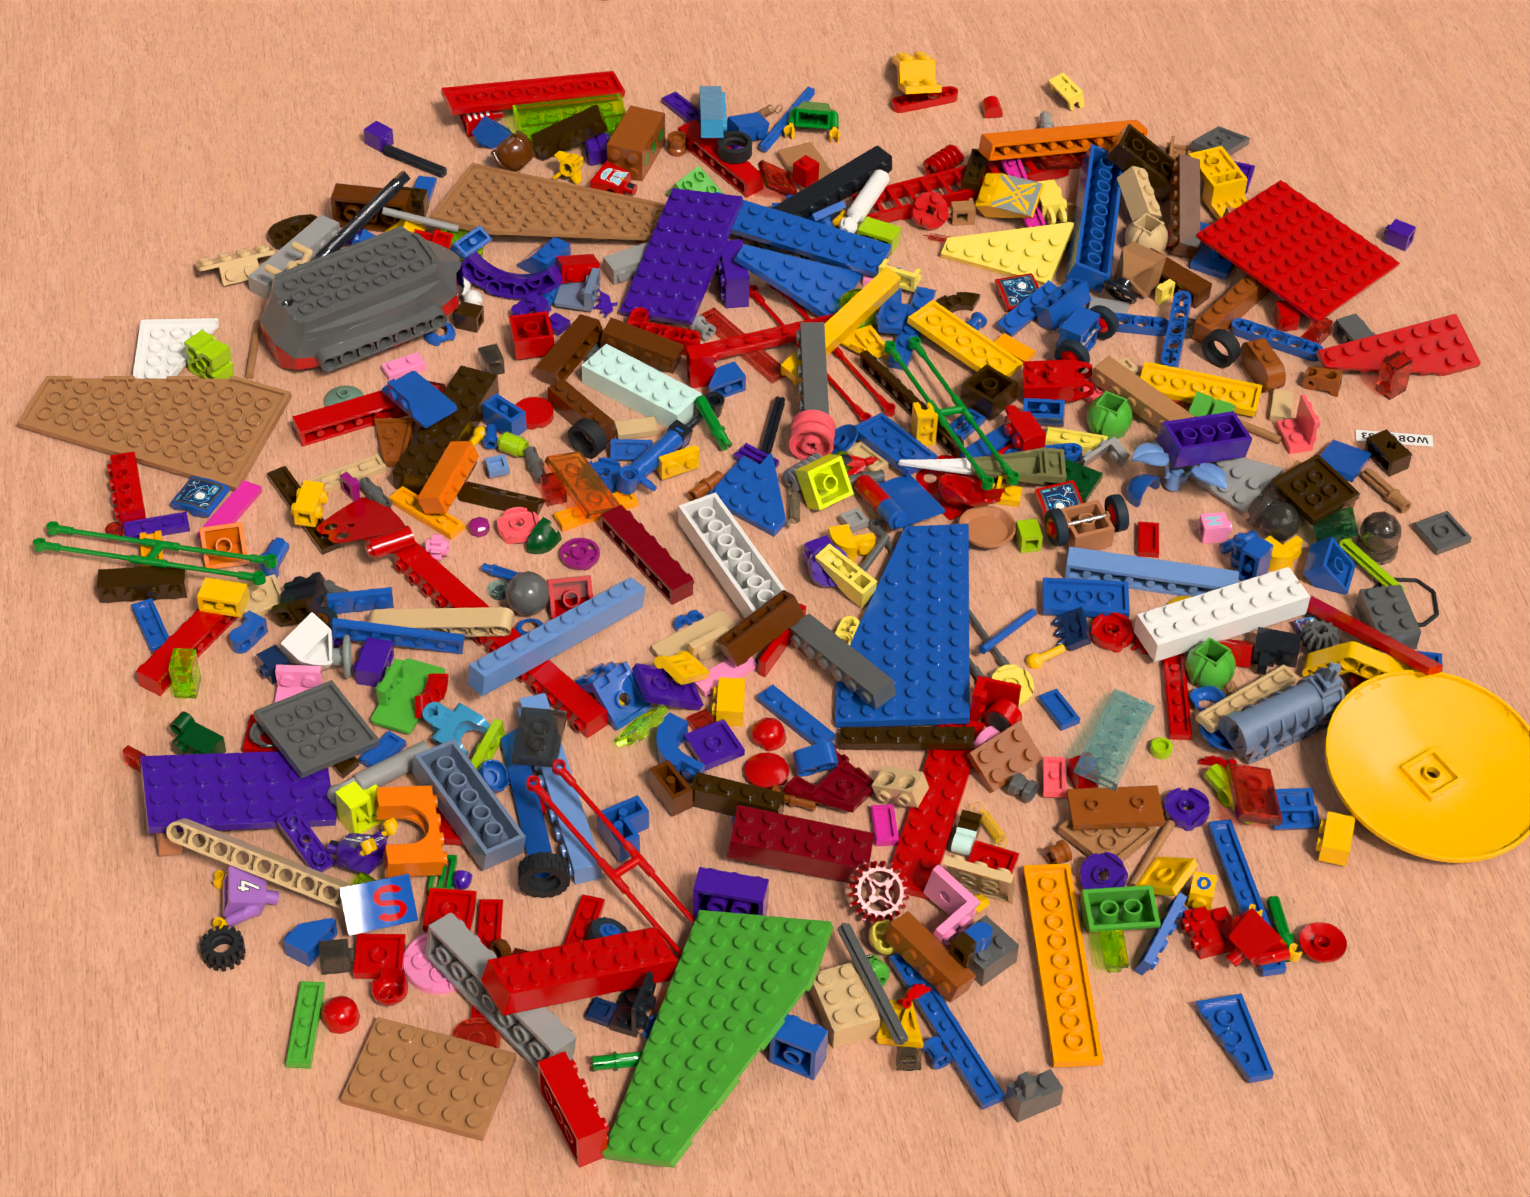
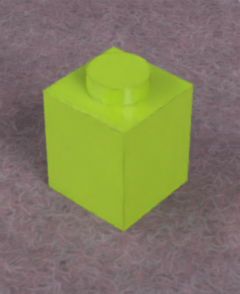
(1028, 535)

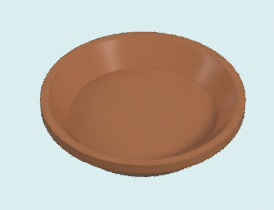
(989, 526)

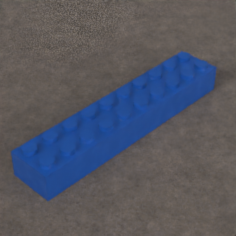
(1095, 220)

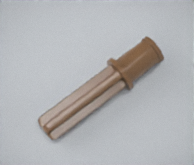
(1392, 495)

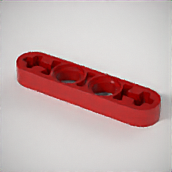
(906, 102)

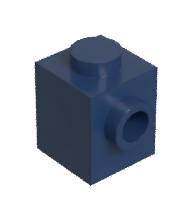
(268, 660)

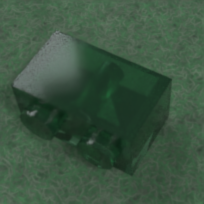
(1338, 525)

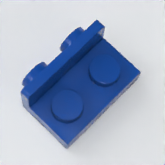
(891, 317)

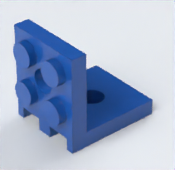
(607, 684)

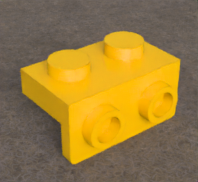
(678, 462)

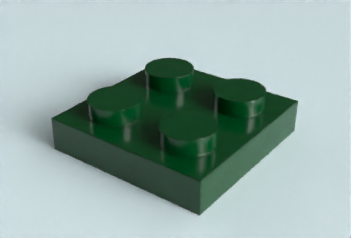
(1084, 478)

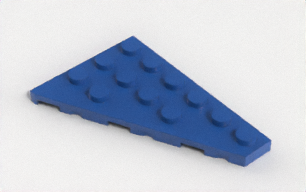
(803, 280)

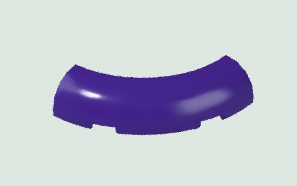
(509, 284)

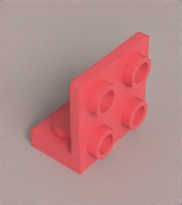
(1301, 431)

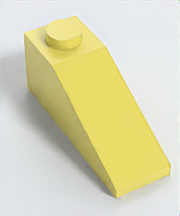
(847, 575)

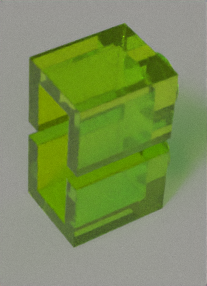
(185, 673)

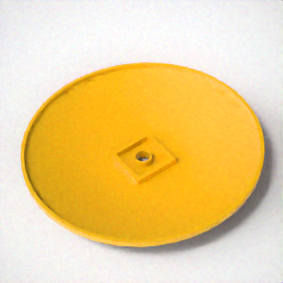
(1442, 724)

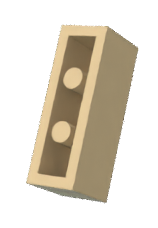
(1138, 193)

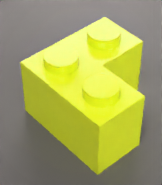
(356, 807)

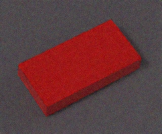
(1148, 539)

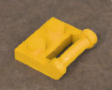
(682, 667)

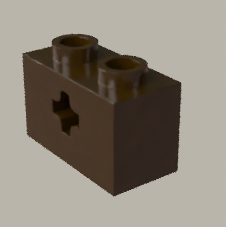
(1388, 452)

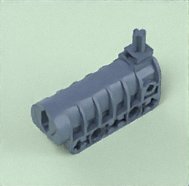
(1284, 715)

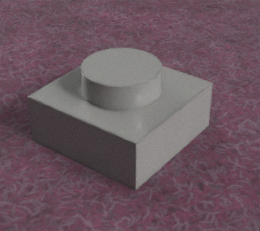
(855, 519)

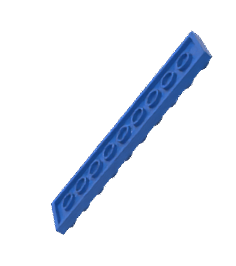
(810, 238)

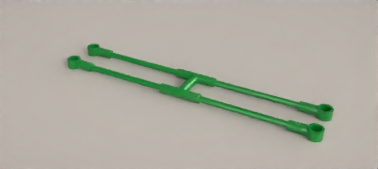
(986, 481)
(54, 528)

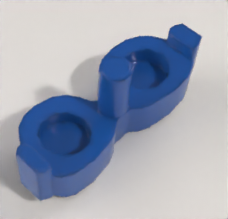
(692, 616)

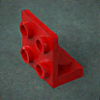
(988, 691)

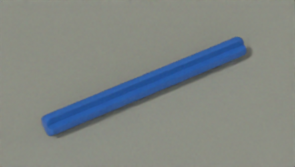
(778, 129)

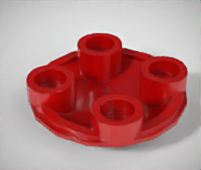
(767, 770)

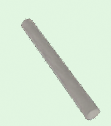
(420, 219)

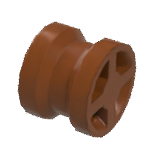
(1058, 853)

